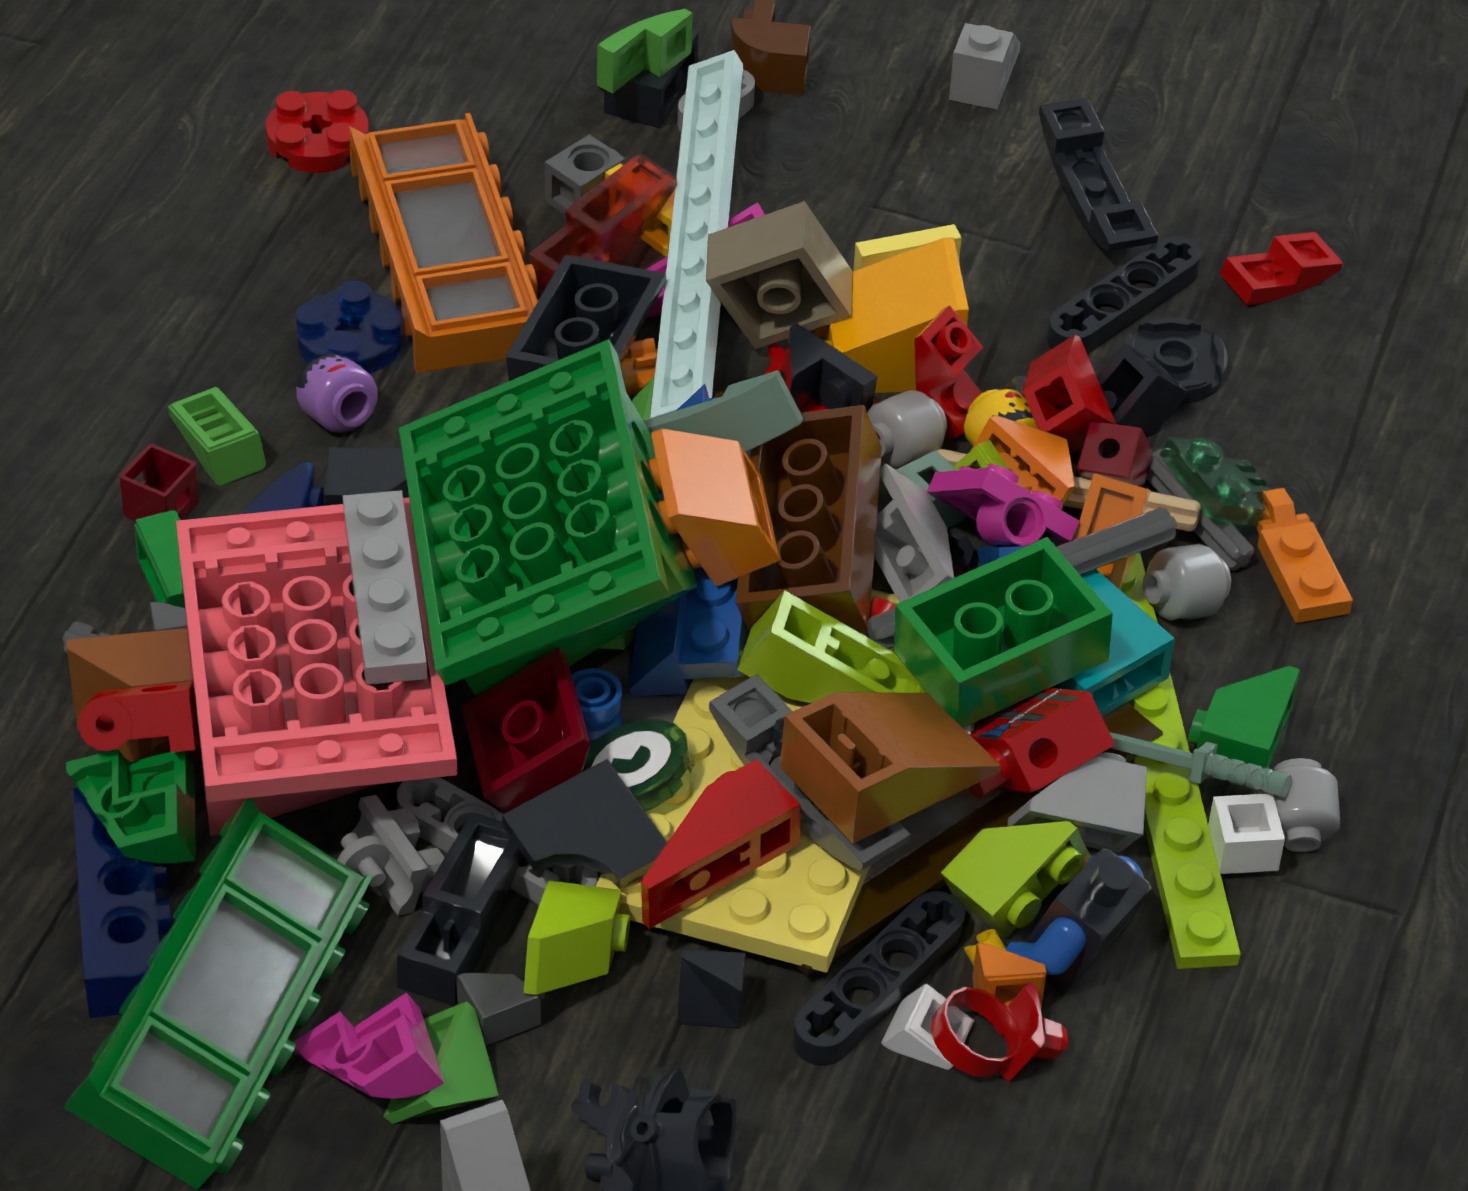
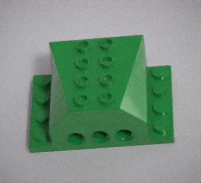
(538, 520)

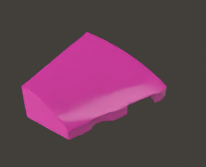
(381, 1055)

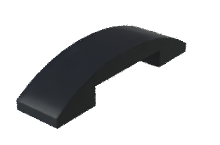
(1089, 179)

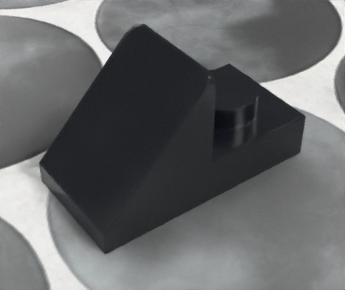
(824, 374)

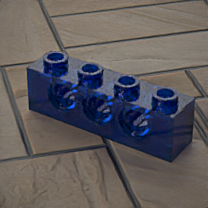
(117, 913)

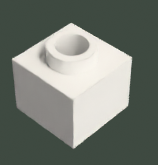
(1246, 833)

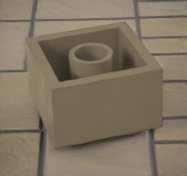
(779, 274)

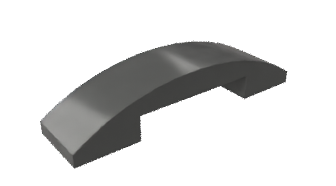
(747, 719)

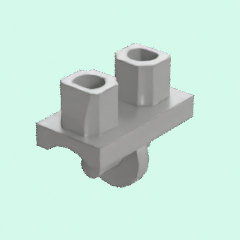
(385, 849)

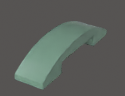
(746, 413)

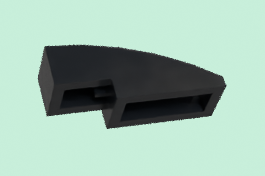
(459, 910)

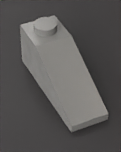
(910, 537)

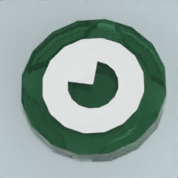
(647, 757)

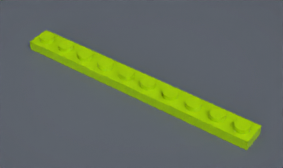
(1179, 830)

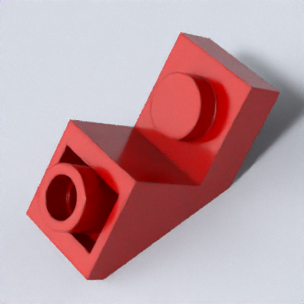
(940, 357)

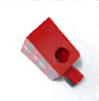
(1041, 739)

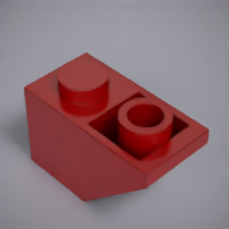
(1066, 393)

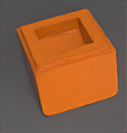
(1006, 973)

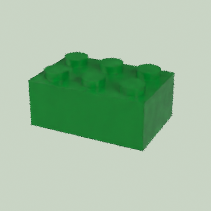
(1002, 632)

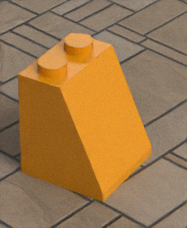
(893, 305)

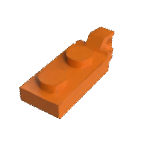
(1300, 561)

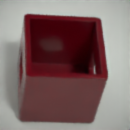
(1128, 465)
(167, 484)

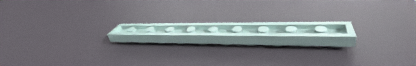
(700, 208)

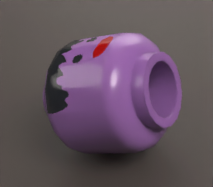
(337, 393)

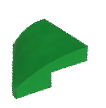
(142, 802)

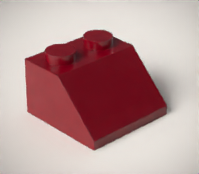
(527, 732)

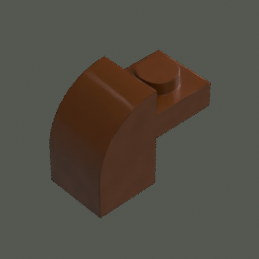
(772, 50)

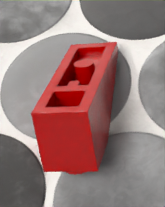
(725, 835)

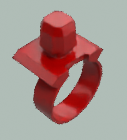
(1019, 1022)

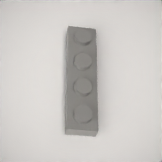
(384, 588)

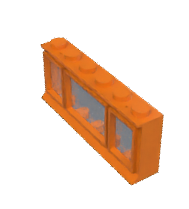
(446, 240)

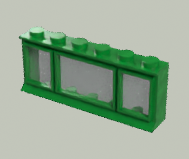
(222, 998)

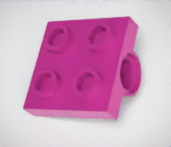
(1002, 508)

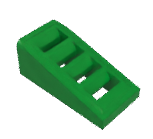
(160, 557)

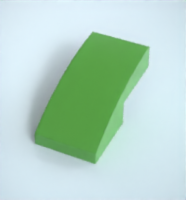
(649, 45)

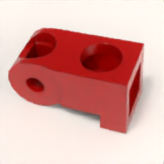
(141, 713)

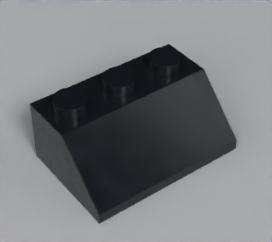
(582, 308)

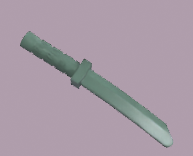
(1207, 763)

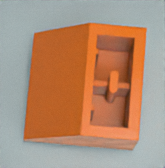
(713, 503)

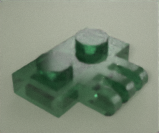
(1223, 486)

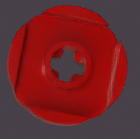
(298, 114)

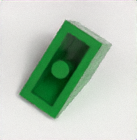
(1248, 717)

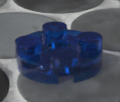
(350, 307)

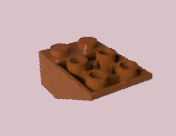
(879, 757)

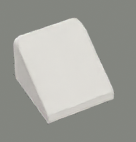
(911, 1025)

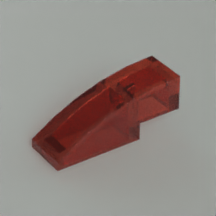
(607, 218)

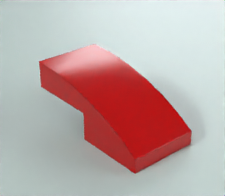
(1288, 268)

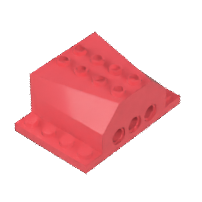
(285, 671)

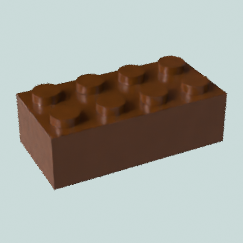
(823, 516)

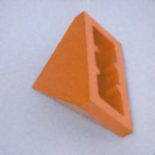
(1033, 455)

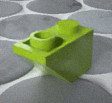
(1013, 869)

